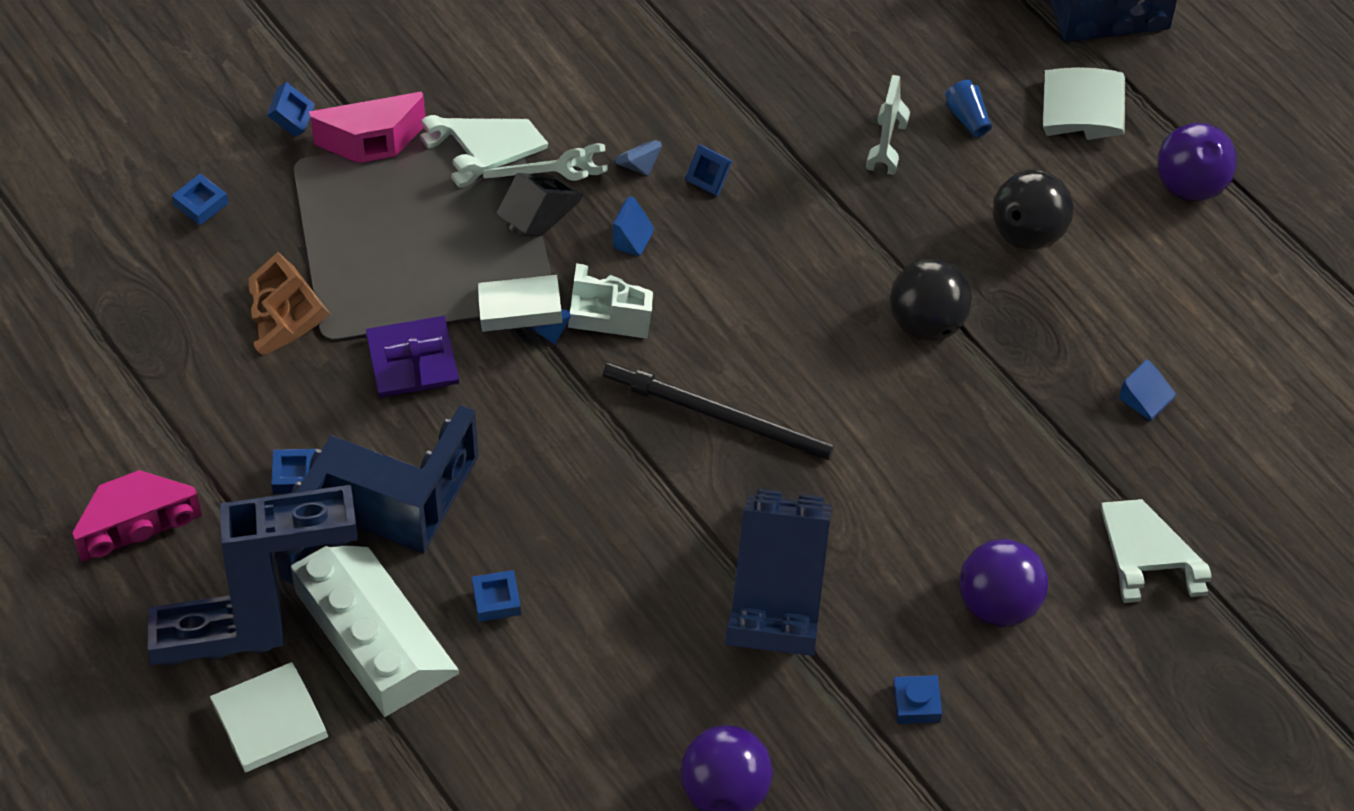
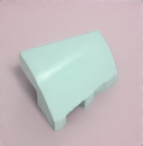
(609, 305)

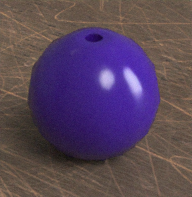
(1196, 161)
(1003, 582)
(726, 770)

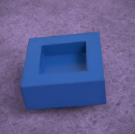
(290, 109)
(200, 199)
(289, 468)
(496, 595)
(917, 699)

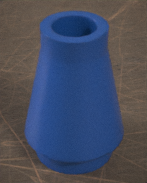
(968, 106)

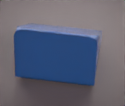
(631, 228)
(1146, 391)

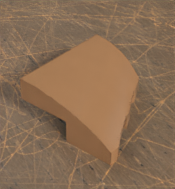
(282, 304)

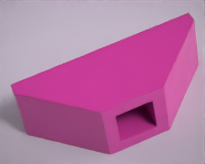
(369, 128)
(133, 511)

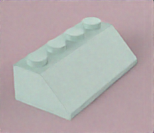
(371, 625)

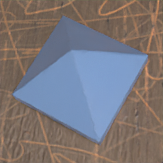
(641, 157)

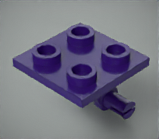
(412, 356)

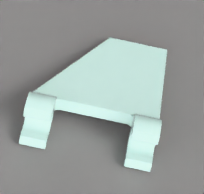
(889, 111)
(486, 142)
(564, 165)
(1147, 543)

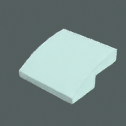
(1084, 101)
(519, 303)
(269, 717)

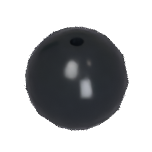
(1032, 209)
(930, 299)

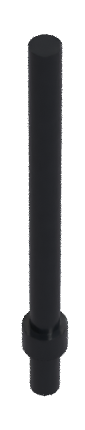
(645, 384)

